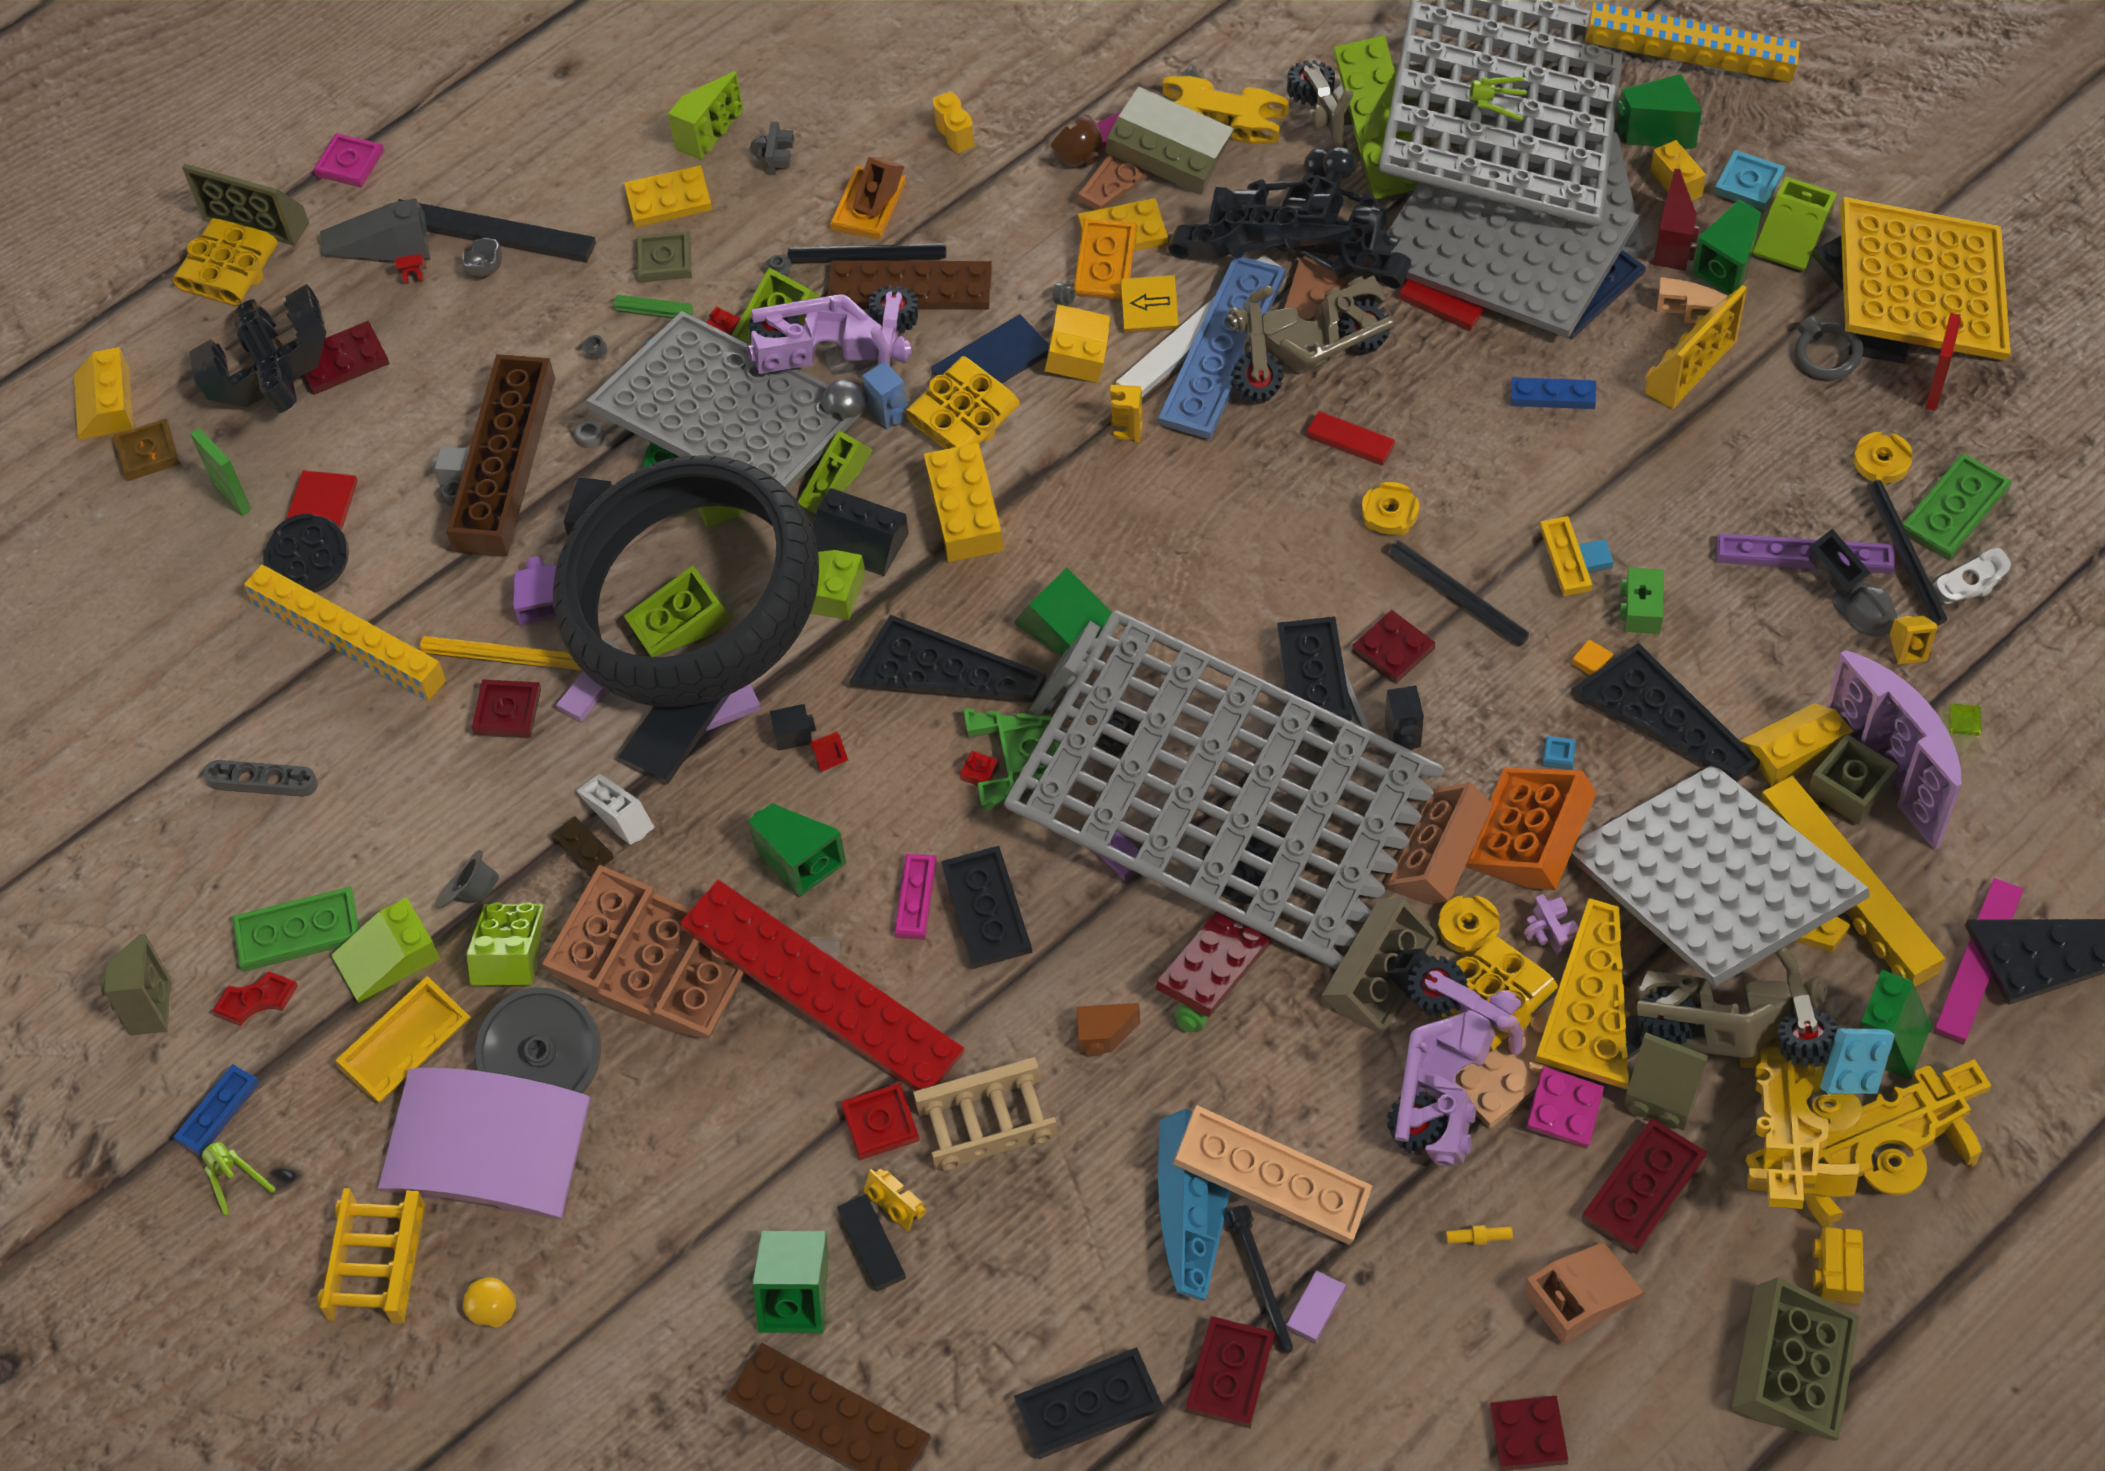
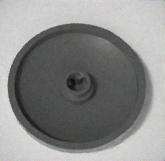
(540, 1038)

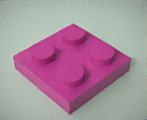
(1564, 1107)

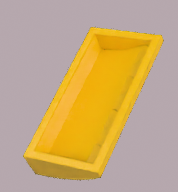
(402, 1040)

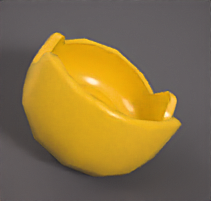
(489, 1302)

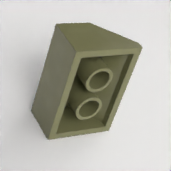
(138, 988)

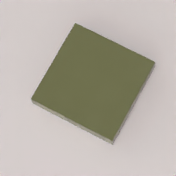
(664, 256)

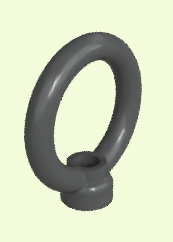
(1812, 330)

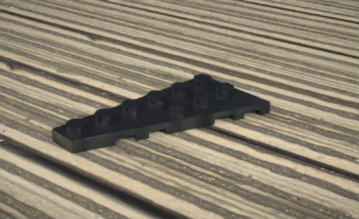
(928, 662)
(1655, 703)
(2039, 954)

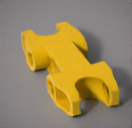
(1242, 112)

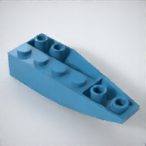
(1189, 1212)

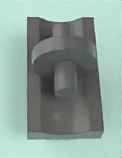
(771, 150)

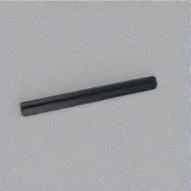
(867, 252)
(1907, 552)
(1459, 592)

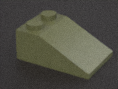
(1665, 1082)

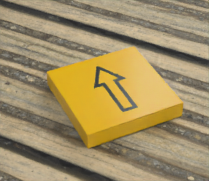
(1149, 304)

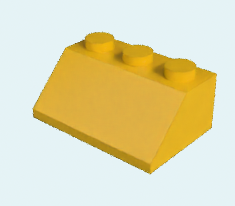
(103, 394)
(1797, 742)

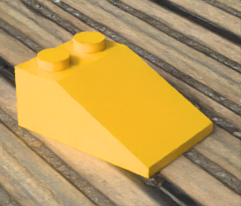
(1078, 343)

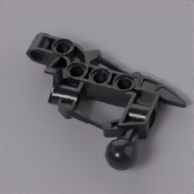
(1246, 217)
(1365, 249)

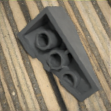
(379, 234)

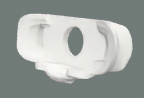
(1989, 570)

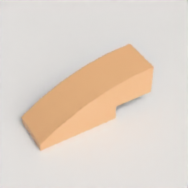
(1686, 298)

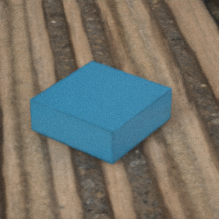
(1596, 555)
(1559, 752)

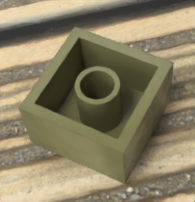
(1852, 779)

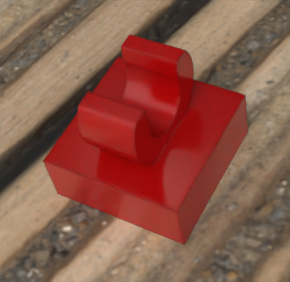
(411, 264)
(723, 320)
(829, 751)
(979, 768)

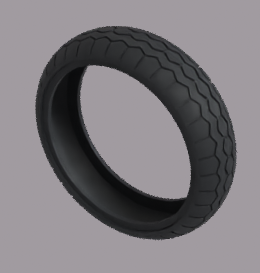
(641, 502)

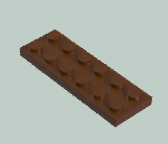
(935, 283)
(825, 1415)

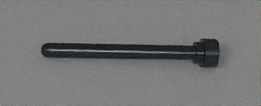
(1240, 1221)

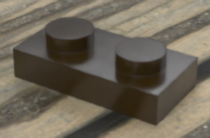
(582, 845)

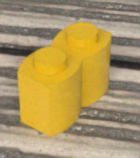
(953, 122)

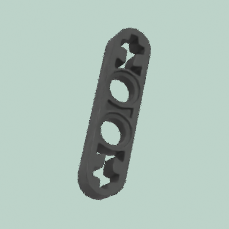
(262, 773)

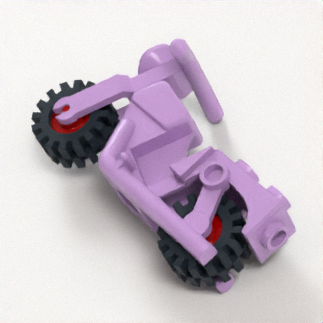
(784, 344)
(1439, 1053)

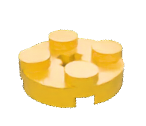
(1874, 469)
(1388, 522)
(1468, 909)

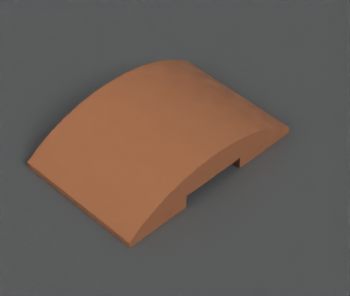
(633, 957)

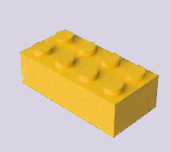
(963, 502)

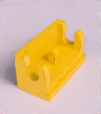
(1127, 411)

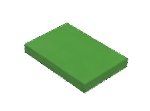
(220, 471)

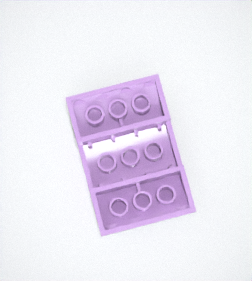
(1905, 730)
(485, 1140)

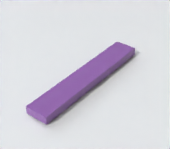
(1791, 552)

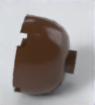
(1079, 144)

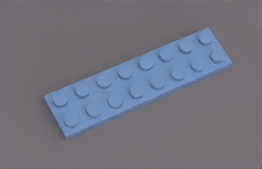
(1205, 378)

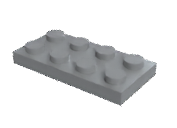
(1066, 669)

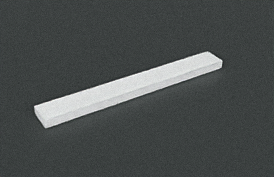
(1170, 352)

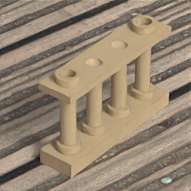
(988, 1084)

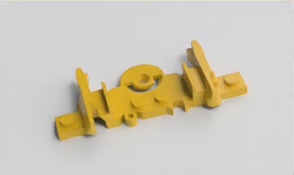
(1913, 1121)
(1796, 1133)

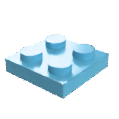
(1749, 180)
(1857, 1061)

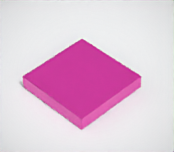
(348, 160)

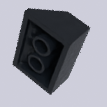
(860, 528)

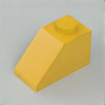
(1912, 638)

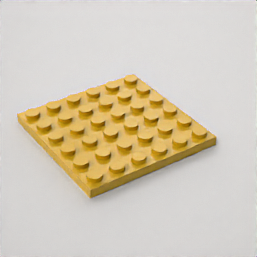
(1918, 267)

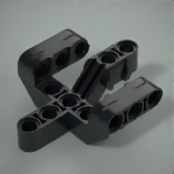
(273, 367)

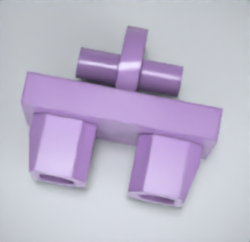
(1546, 927)

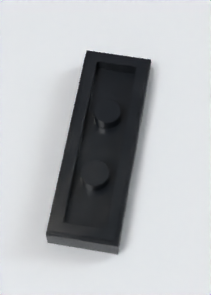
(871, 1242)

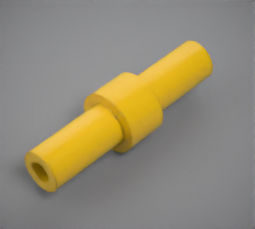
(1479, 1235)

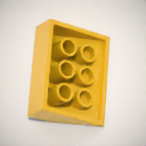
(1697, 351)

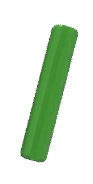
(651, 306)

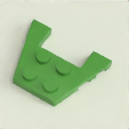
(1018, 740)

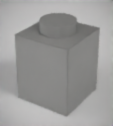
(450, 463)

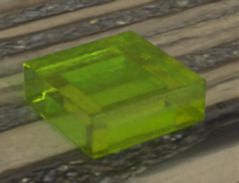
(1965, 719)

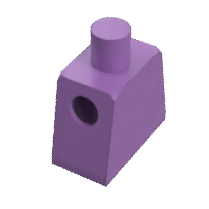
(534, 592)

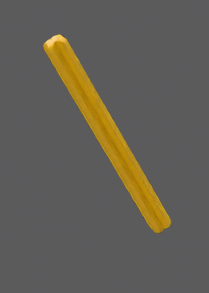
(498, 652)

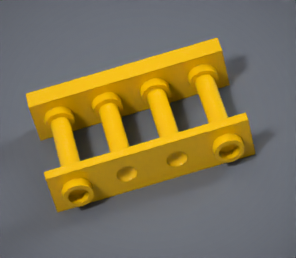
(397, 1271)

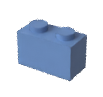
(885, 395)

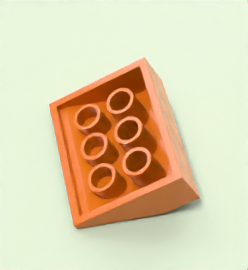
(1533, 826)

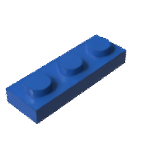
(1553, 393)
(216, 1110)

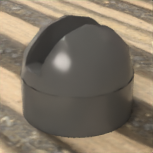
(589, 348)

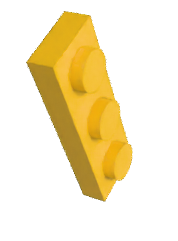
(1566, 556)

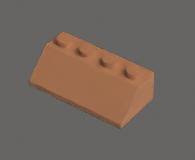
(1440, 844)

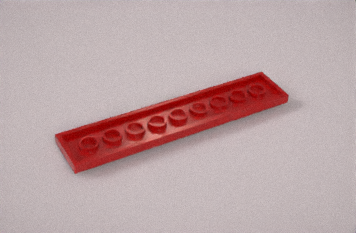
(821, 987)

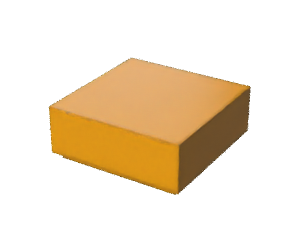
(1592, 657)

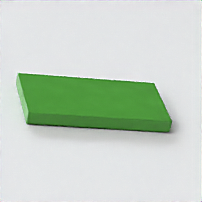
(1956, 506)
(295, 928)

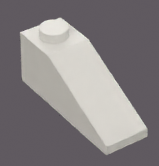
(616, 808)

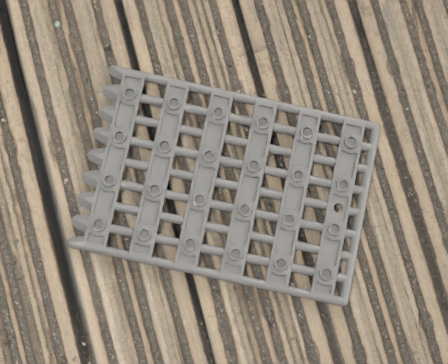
(1472, 175)
(1187, 796)

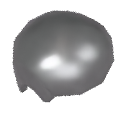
(483, 258)
(844, 398)

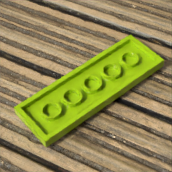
(1370, 74)

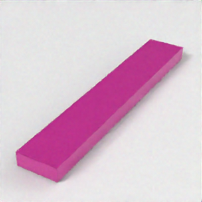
(1973, 972)

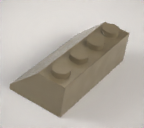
(1361, 982)

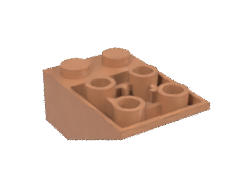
(1581, 1291)

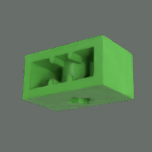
(1643, 600)

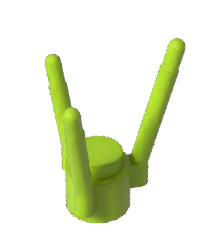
(1483, 91)
(221, 1162)

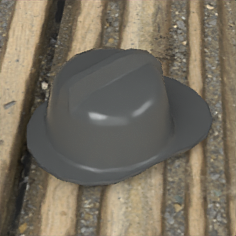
(1867, 609)
(470, 883)

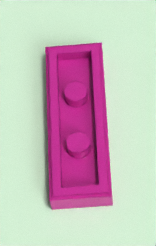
(915, 896)

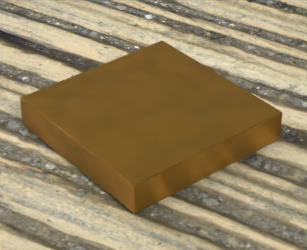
(146, 449)

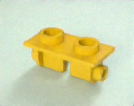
(884, 1191)

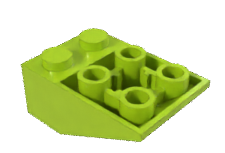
(705, 115)
(1795, 223)
(505, 944)

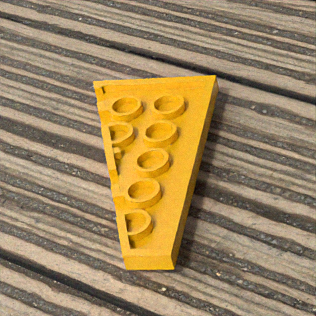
(1588, 1013)

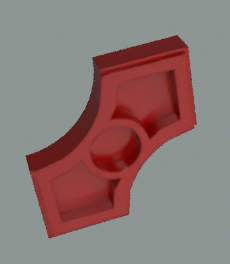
(241, 1002)

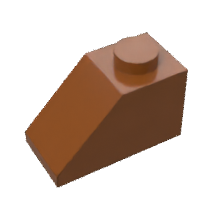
(877, 185)
(1105, 1026)

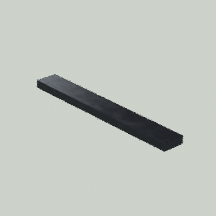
(508, 233)

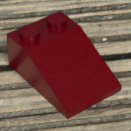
(1677, 227)

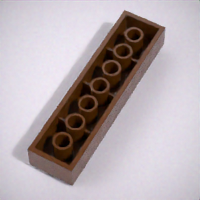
(501, 455)

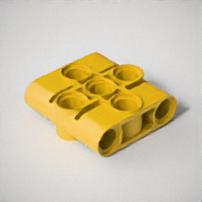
(225, 261)
(960, 385)
(1492, 972)

